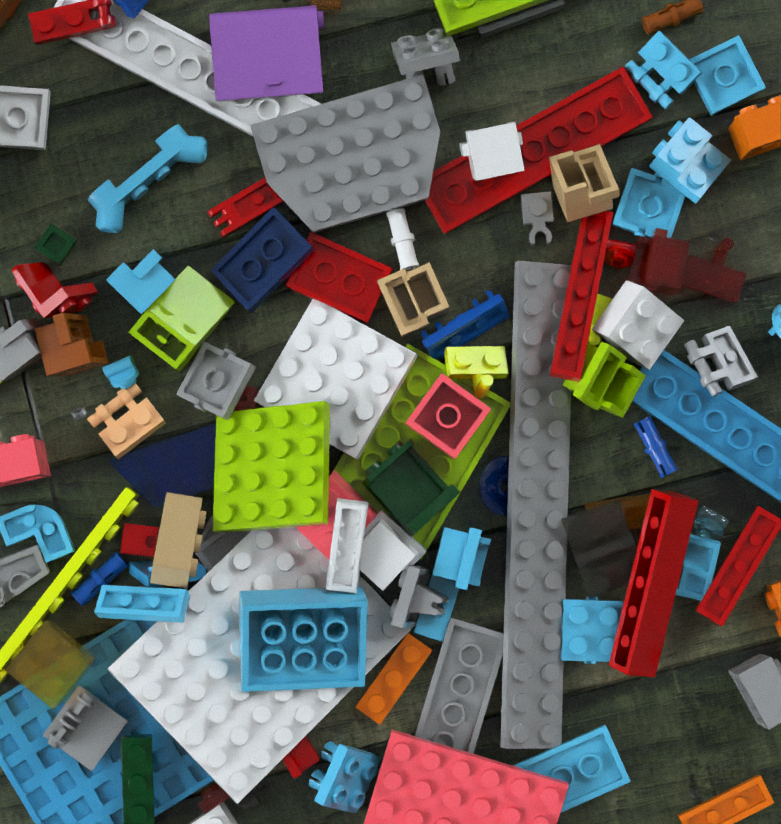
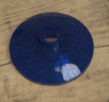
(489, 485)

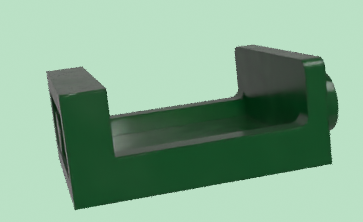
(408, 487)

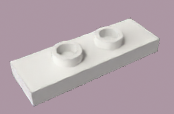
(347, 545)

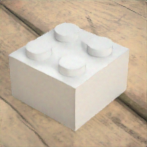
(638, 324)

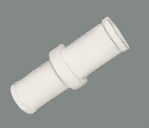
(402, 239)

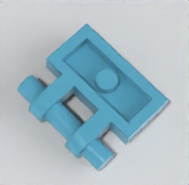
(669, 63)

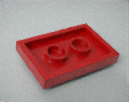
(339, 278)

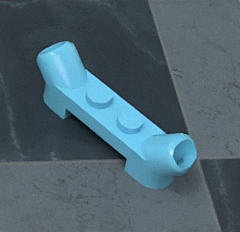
(175, 147)

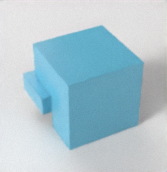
(142, 283)
(461, 556)

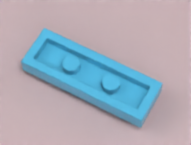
(142, 603)

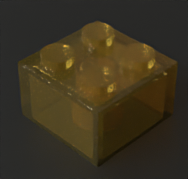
(51, 664)

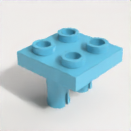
(346, 778)

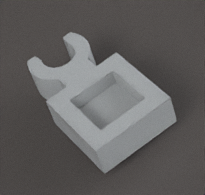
(537, 212)

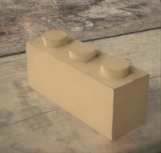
(178, 541)

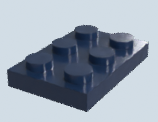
(262, 260)

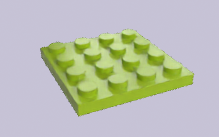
(272, 468)

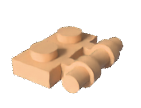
(131, 427)

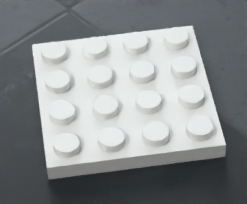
(341, 364)

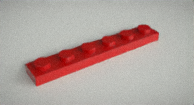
(581, 296)

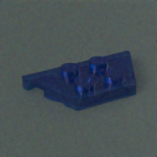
(173, 466)

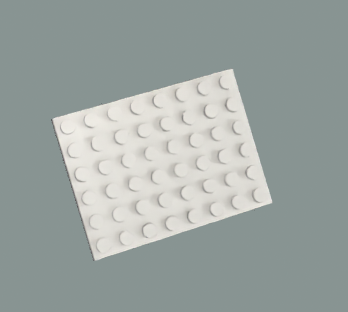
(193, 668)

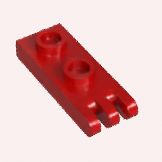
(245, 207)

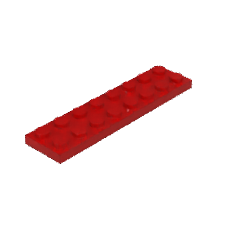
(578, 122)

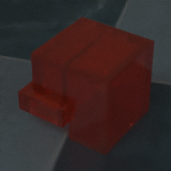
(659, 262)

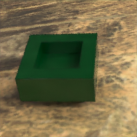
(55, 244)

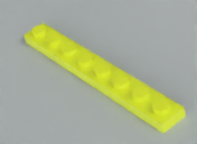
(68, 577)

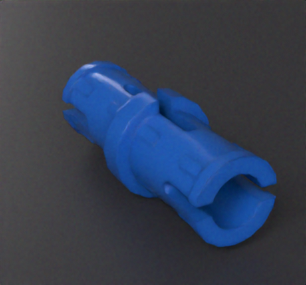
(655, 446)
(99, 577)

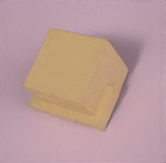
(583, 182)
(413, 298)

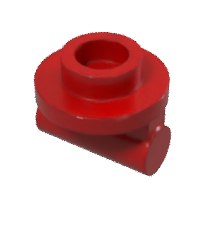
(619, 253)

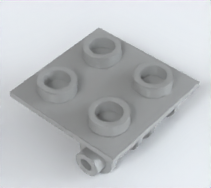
(85, 728)

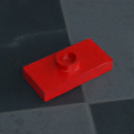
(139, 539)

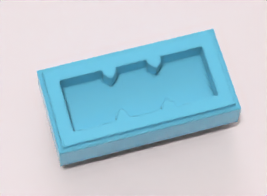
(435, 625)

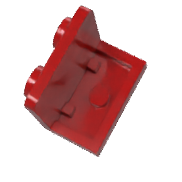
(47, 293)

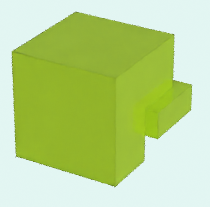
(606, 380)

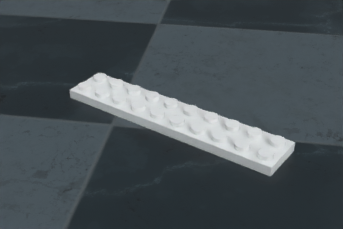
(179, 66)

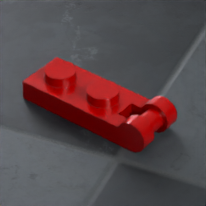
(70, 21)

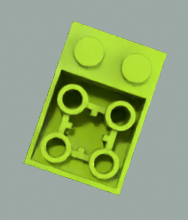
(182, 318)

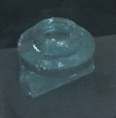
(709, 523)

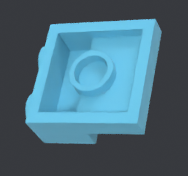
(689, 159)

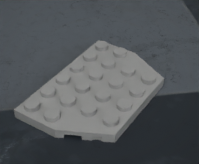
(352, 154)

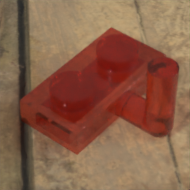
(713, 276)

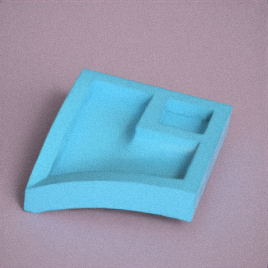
(698, 567)

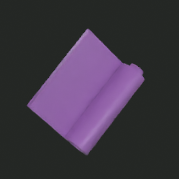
(266, 52)

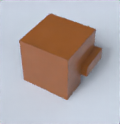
(69, 346)

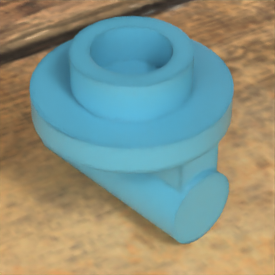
(122, 373)

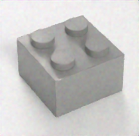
(760, 687)

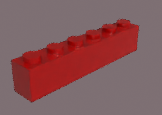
(653, 583)

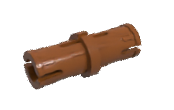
(671, 15)

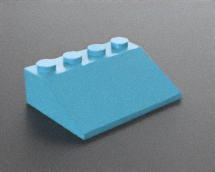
(302, 639)

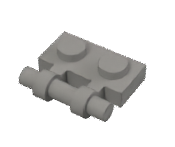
(728, 358)

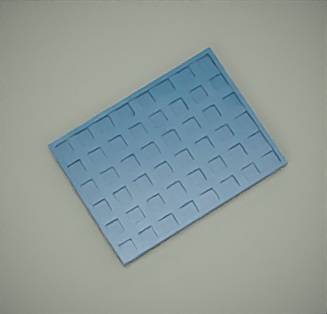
(61, 788)

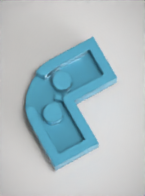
(38, 522)

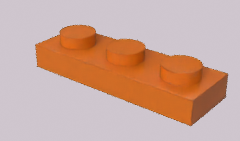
(393, 678)
(731, 804)

